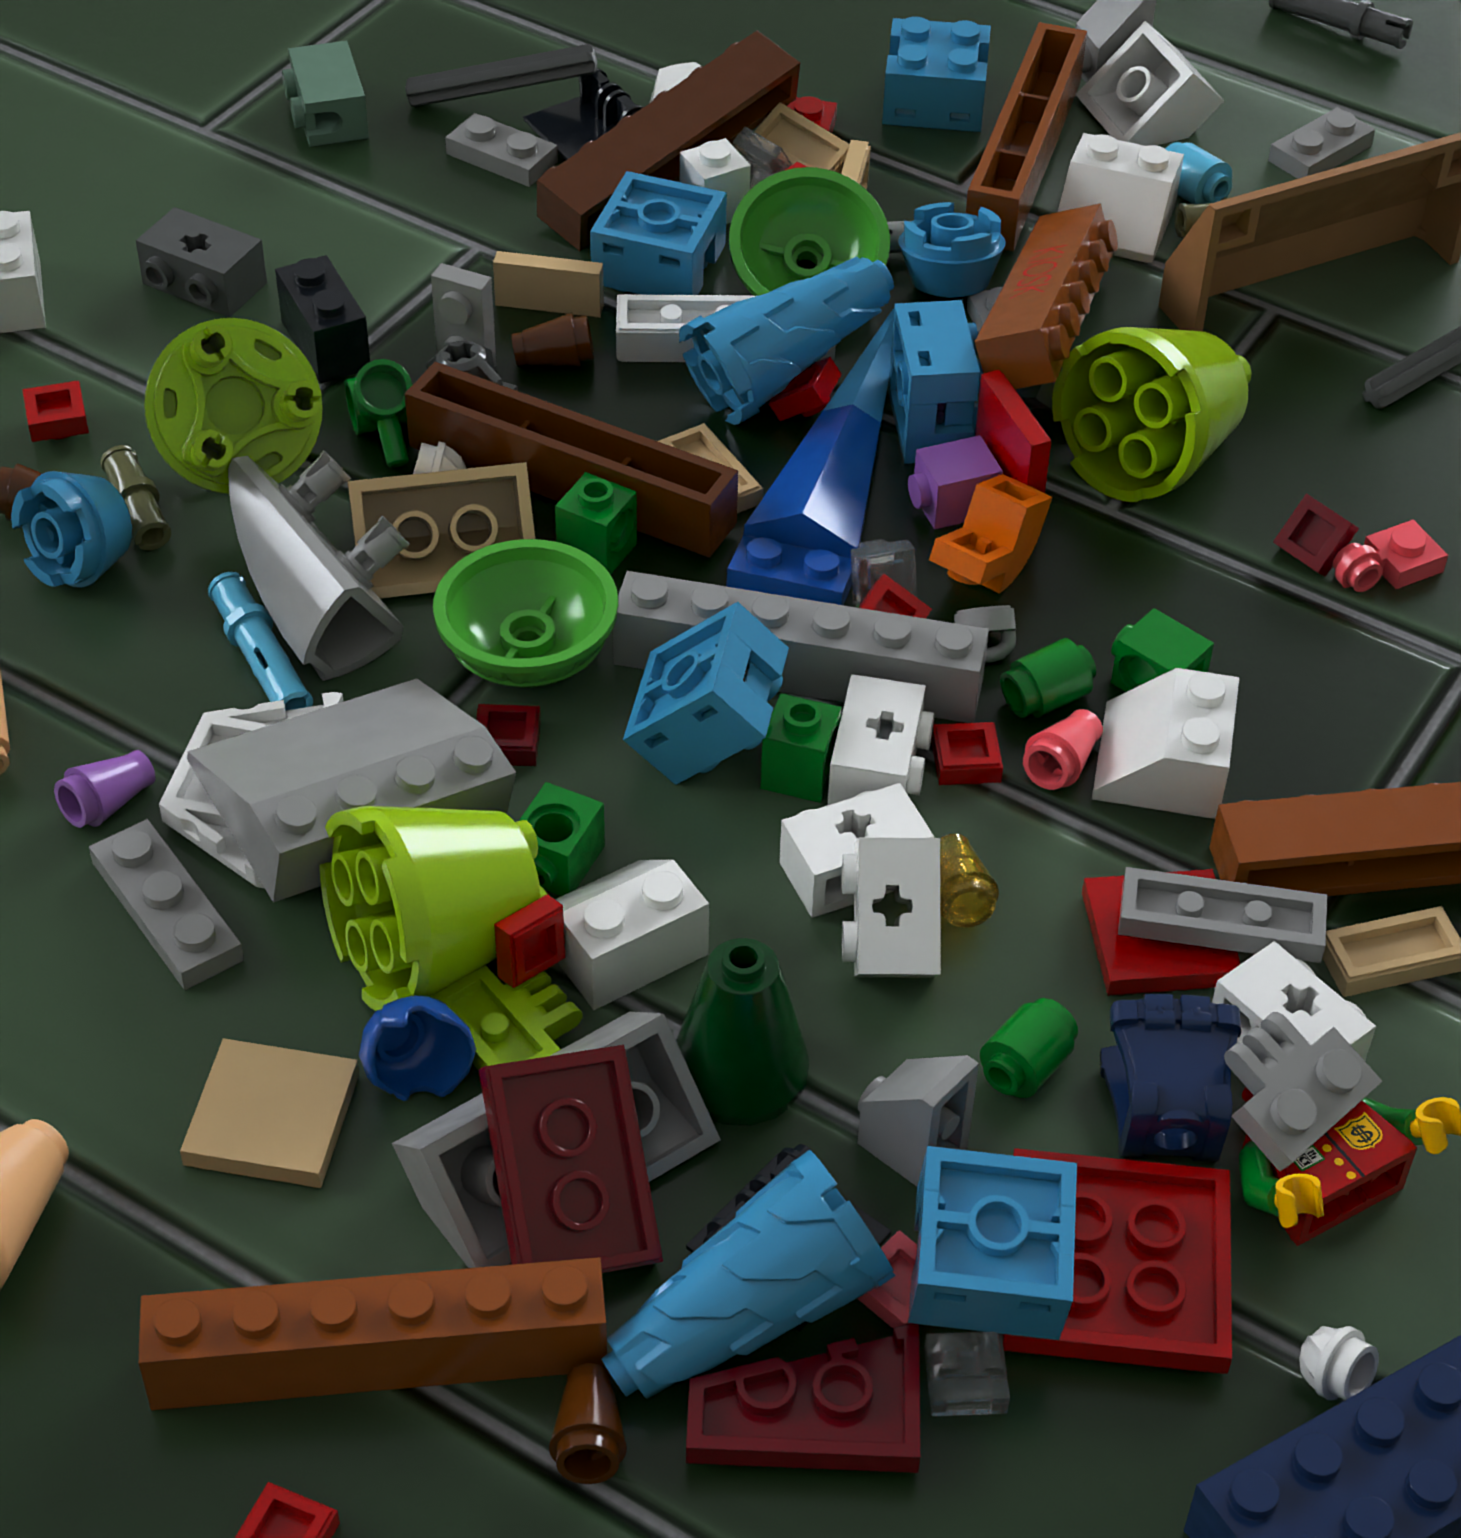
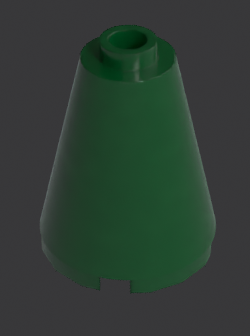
(744, 1036)

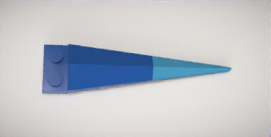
(818, 504)

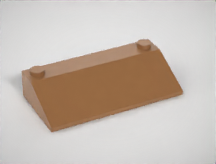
(1316, 222)

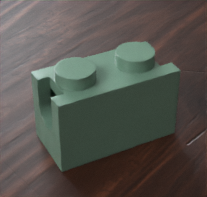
(326, 93)

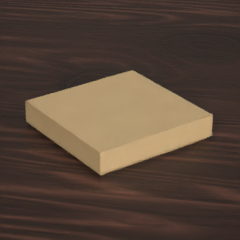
(270, 1113)

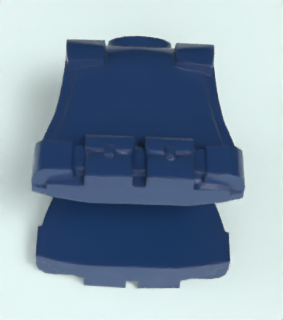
(1171, 1075)

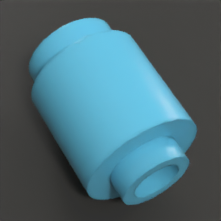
(1203, 175)

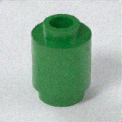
(1048, 678)
(1029, 1047)

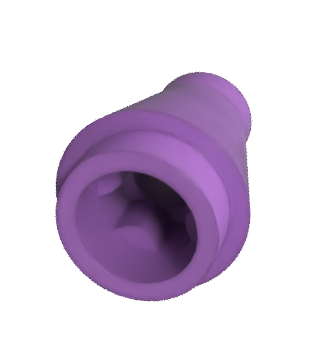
(100, 788)

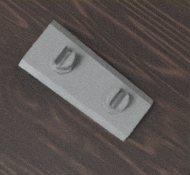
(307, 585)

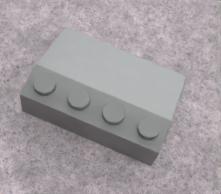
(368, 751)

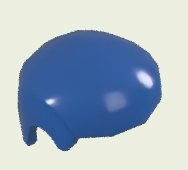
(416, 1047)

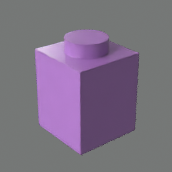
(947, 478)

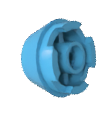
(951, 251)
(72, 527)

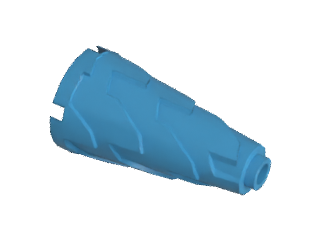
(767, 340)
(775, 1265)

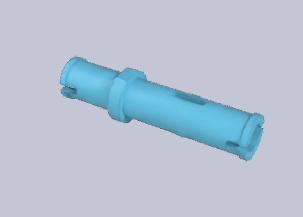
(250, 629)

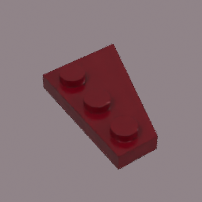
(817, 1412)

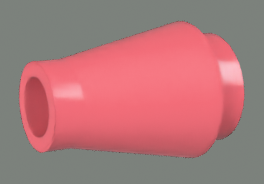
(1060, 752)

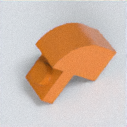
(996, 534)

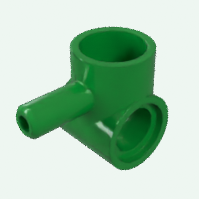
(378, 404)

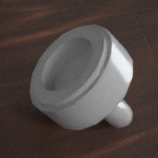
(997, 620)

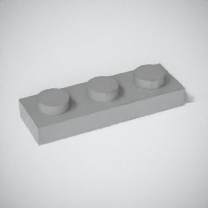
(166, 904)
(1222, 914)

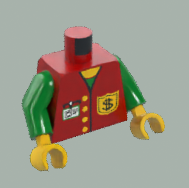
(1347, 1167)

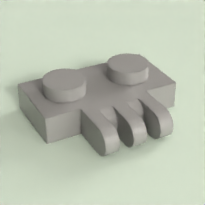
(1295, 1086)

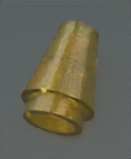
(966, 885)

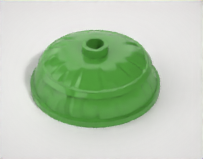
(804, 217)
(526, 611)

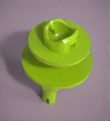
(229, 395)

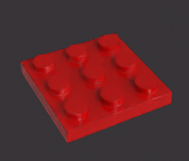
(1146, 1266)

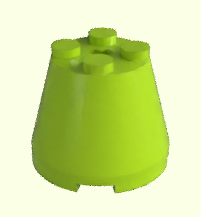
(1148, 407)
(421, 893)

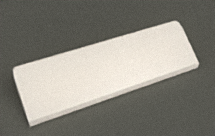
(651, 324)

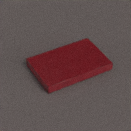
(571, 1160)

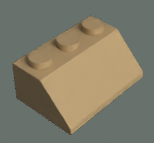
(442, 519)

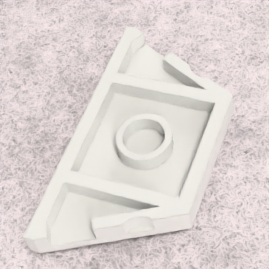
(185, 801)

